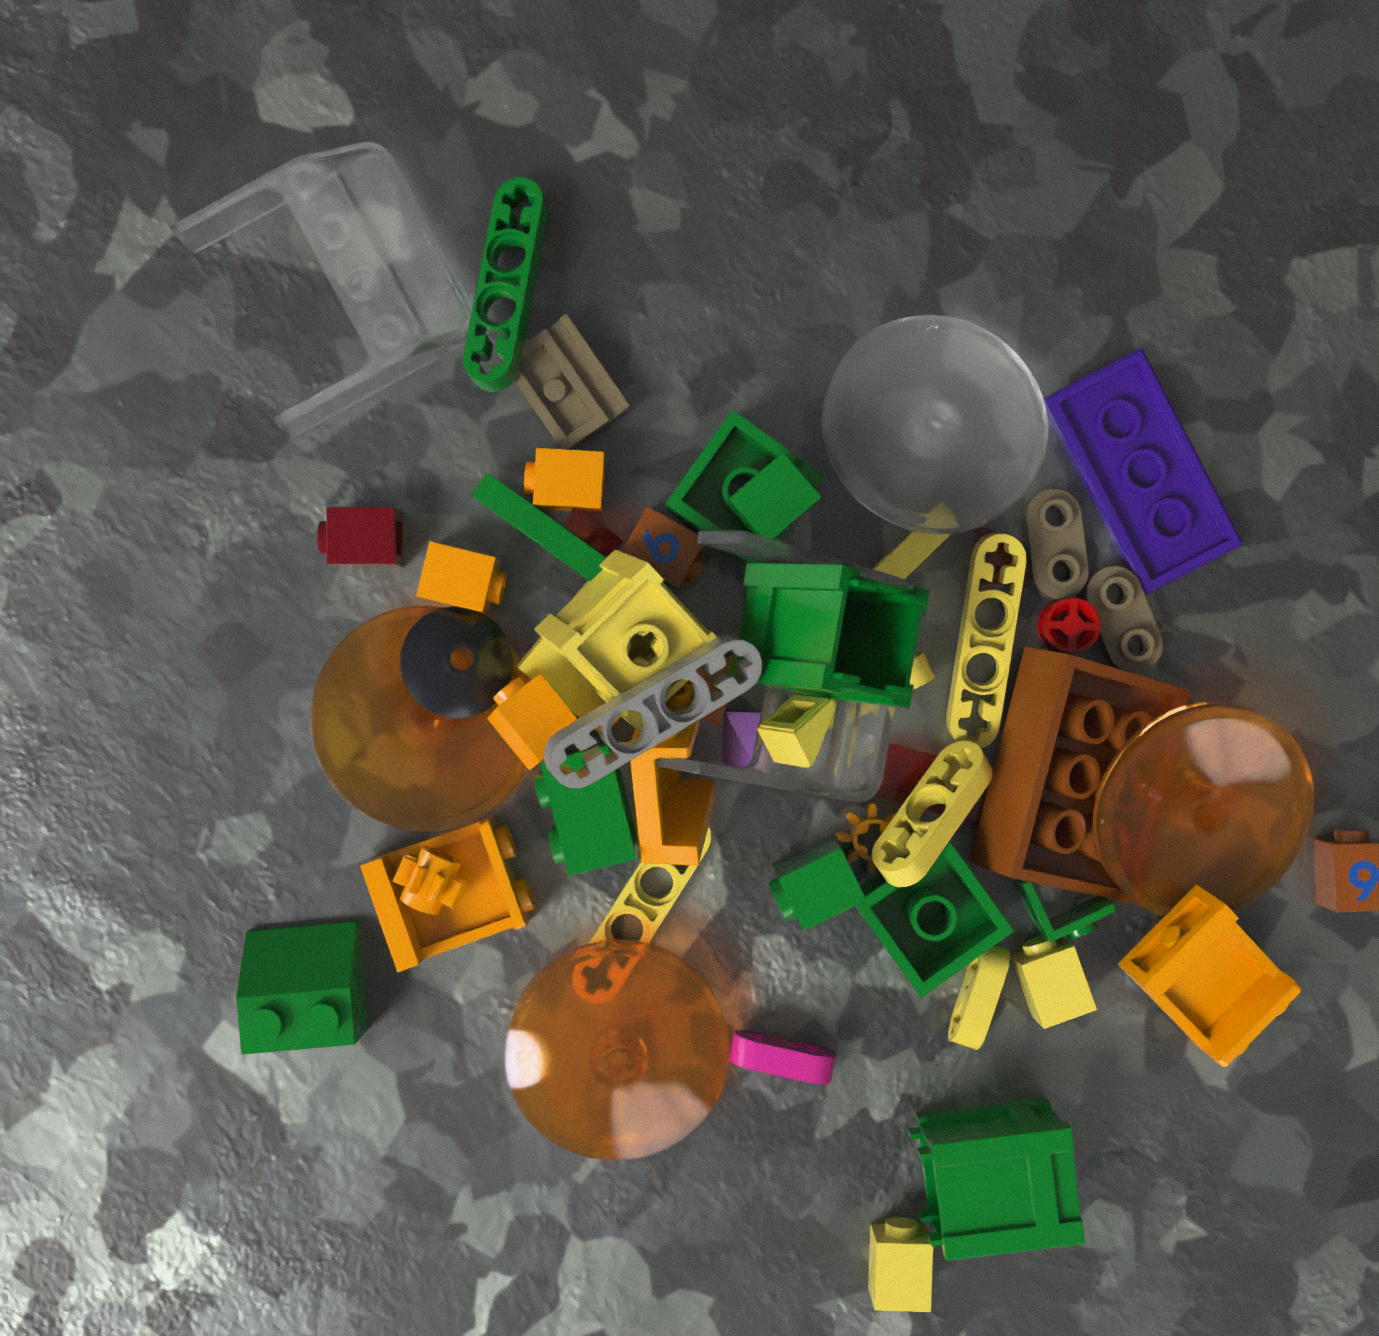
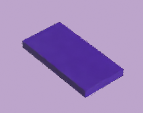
(1141, 471)

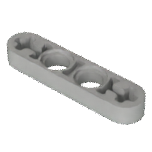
(657, 719)

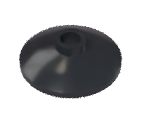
(428, 665)

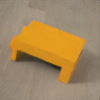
(671, 810)
(488, 904)
(1210, 976)

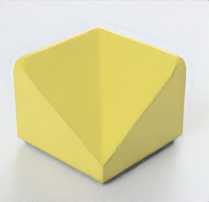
(797, 729)

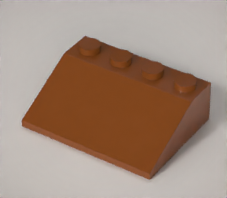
(1049, 764)

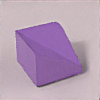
(739, 736)

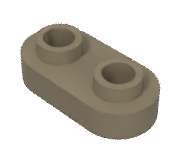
(1050, 544)
(1124, 619)

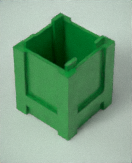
(832, 632)
(998, 1179)

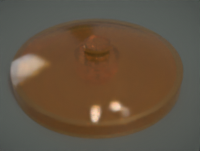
(392, 753)
(1205, 802)
(616, 1050)

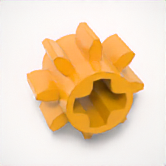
(860, 825)
(430, 880)

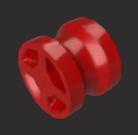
(1080, 626)

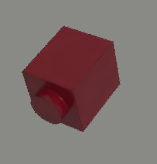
(362, 537)

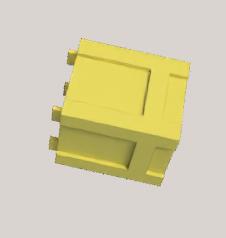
(604, 616)

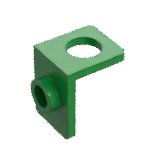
(1071, 923)

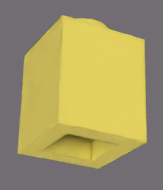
(1052, 981)
(900, 1266)

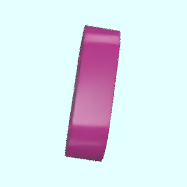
(782, 1057)

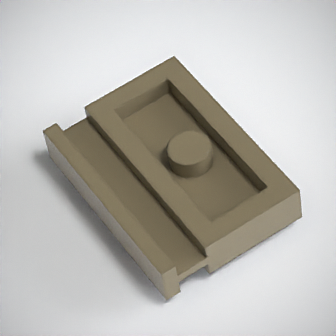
(568, 385)

